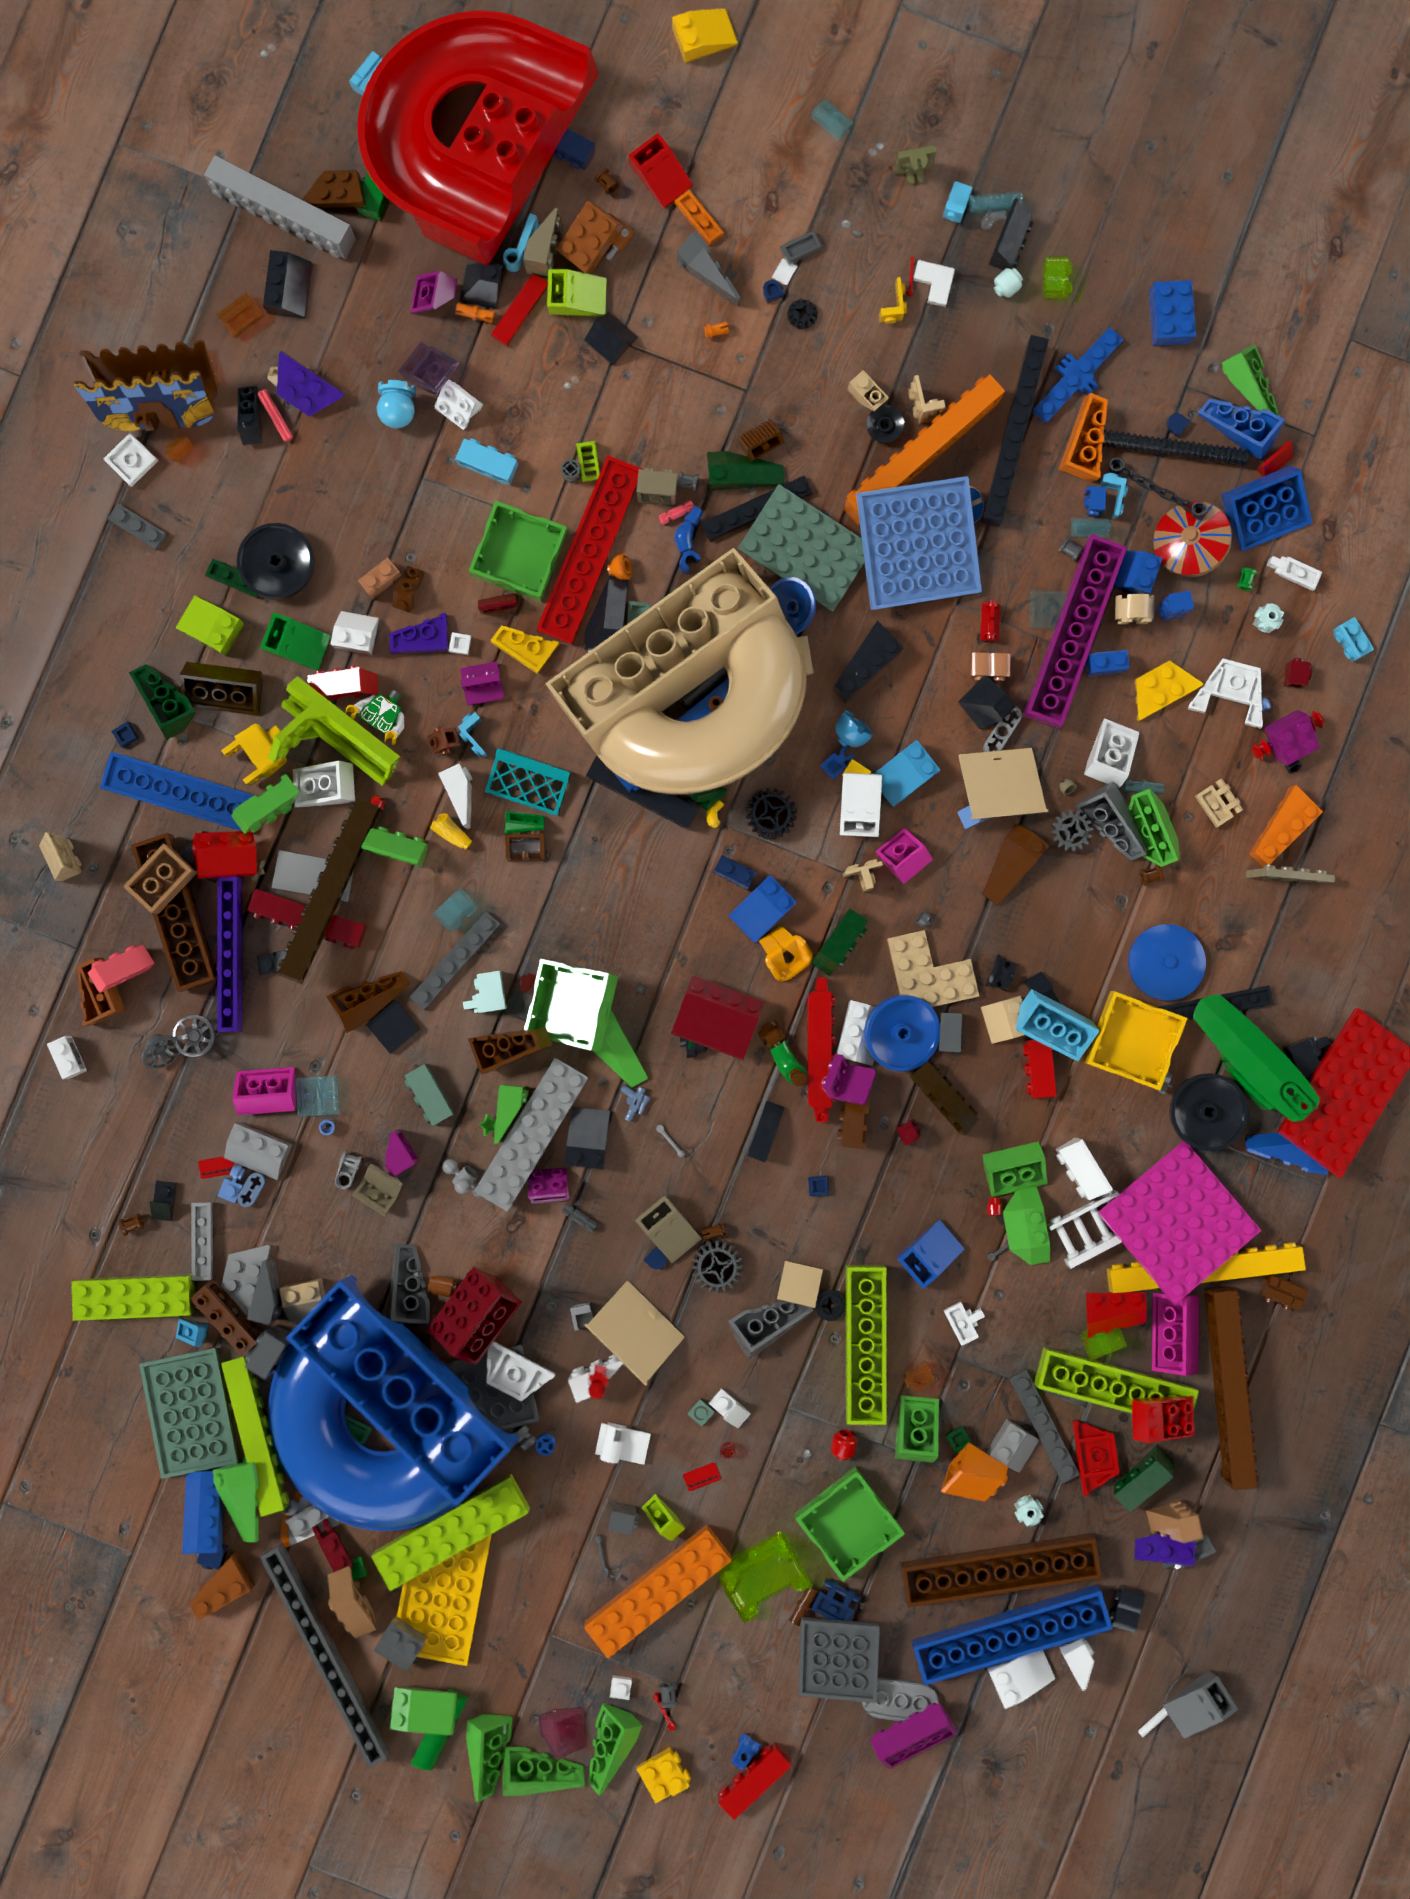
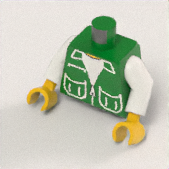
(381, 714)

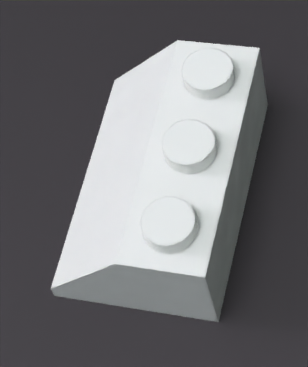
(852, 1036)
(1083, 1169)

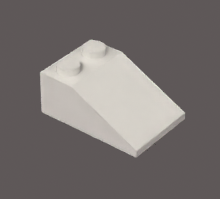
(1112, 753)
(324, 784)
(458, 786)
(1021, 1677)

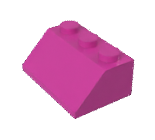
(265, 1091)

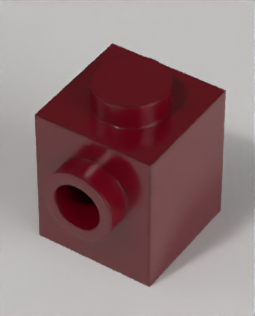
(1297, 673)

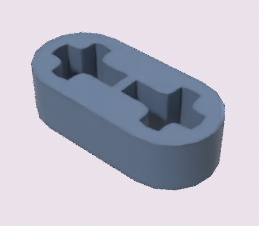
(248, 1187)

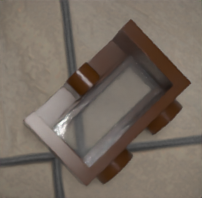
(525, 846)

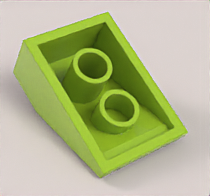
(210, 625)

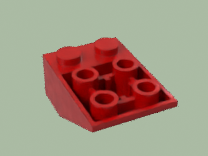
(659, 170)
(1162, 1418)

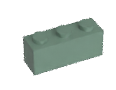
(428, 1095)

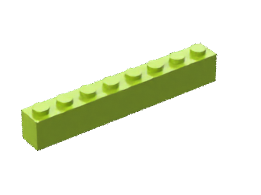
(255, 1435)

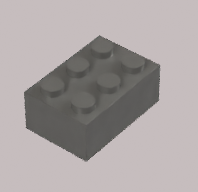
(268, 1352)

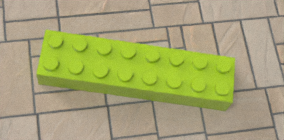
(865, 1344)
(1102, 1382)
(450, 1532)

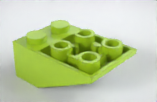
(575, 293)

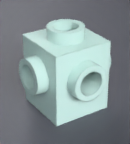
(1263, 620)
(1025, 1504)

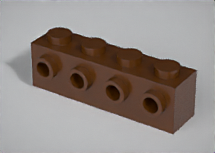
(226, 1317)

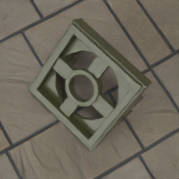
(919, 160)

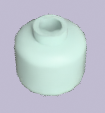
(1008, 282)

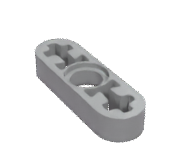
(1014, 722)

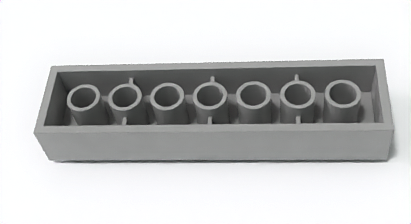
(280, 207)
(531, 1134)

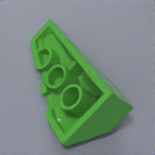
(1246, 374)
(620, 1055)
(486, 1744)
(535, 1773)

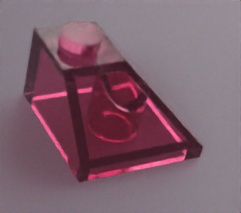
(563, 1730)

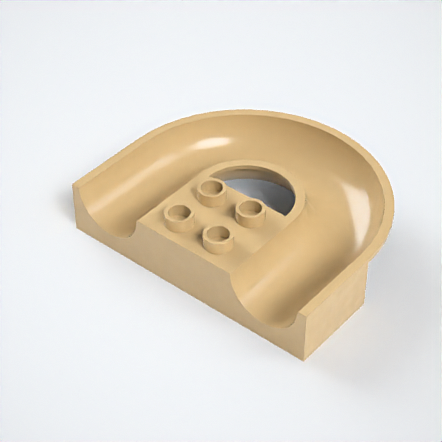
(705, 624)

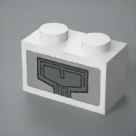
(66, 1057)

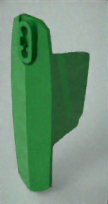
(1255, 1060)

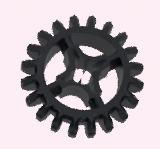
(764, 798)

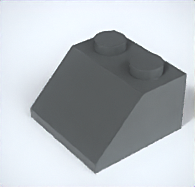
(400, 1643)

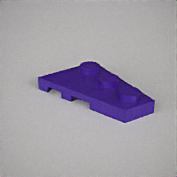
(1164, 1550)

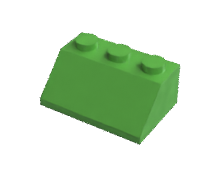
(396, 846)
(1015, 1169)

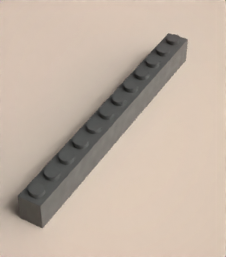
(325, 1655)

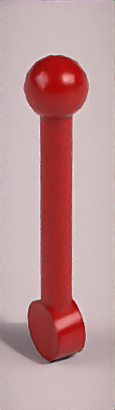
(910, 292)
(671, 1725)

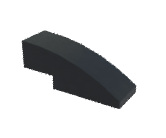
(765, 1131)

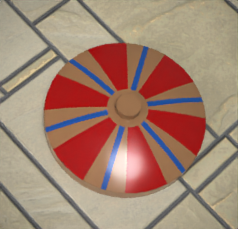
(1192, 545)

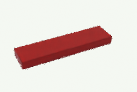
(519, 309)

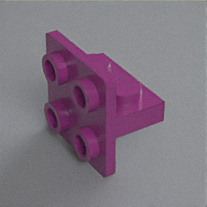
(482, 683)
(548, 1186)

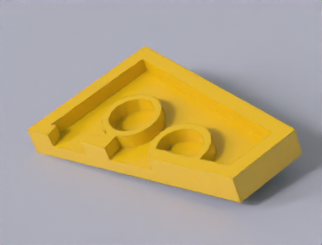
(525, 648)

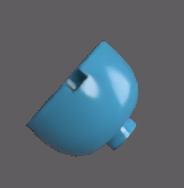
(852, 731)

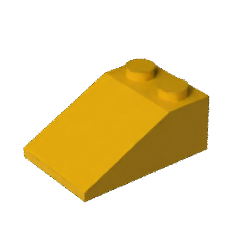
(703, 33)

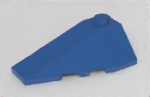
(1244, 426)
(1277, 1146)

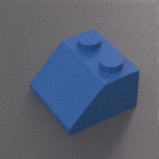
(1137, 572)

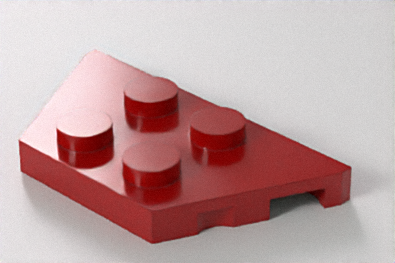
(1095, 1455)

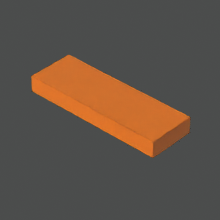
(699, 217)

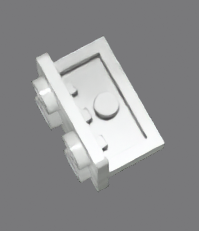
(457, 404)

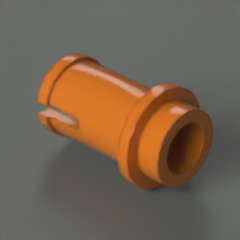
(715, 329)

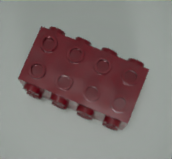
(474, 1316)

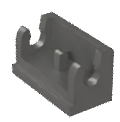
(951, 1032)

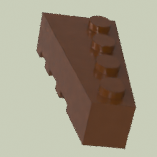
(503, 1049)

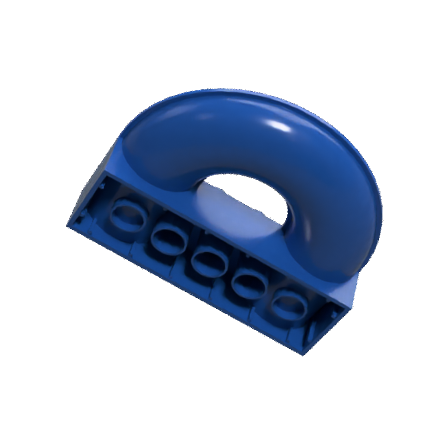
(403, 1390)

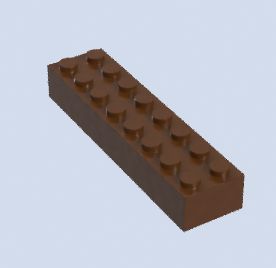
(180, 927)

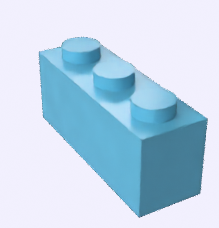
(487, 461)

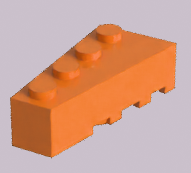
(1084, 446)

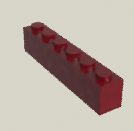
(290, 912)

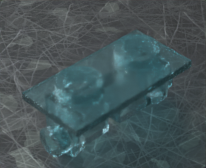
(1086, 526)

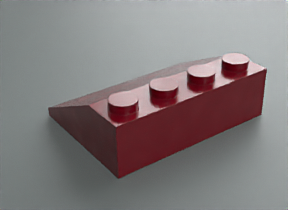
(717, 1018)

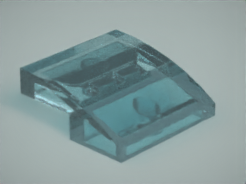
(317, 1096)

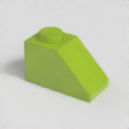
(663, 1518)

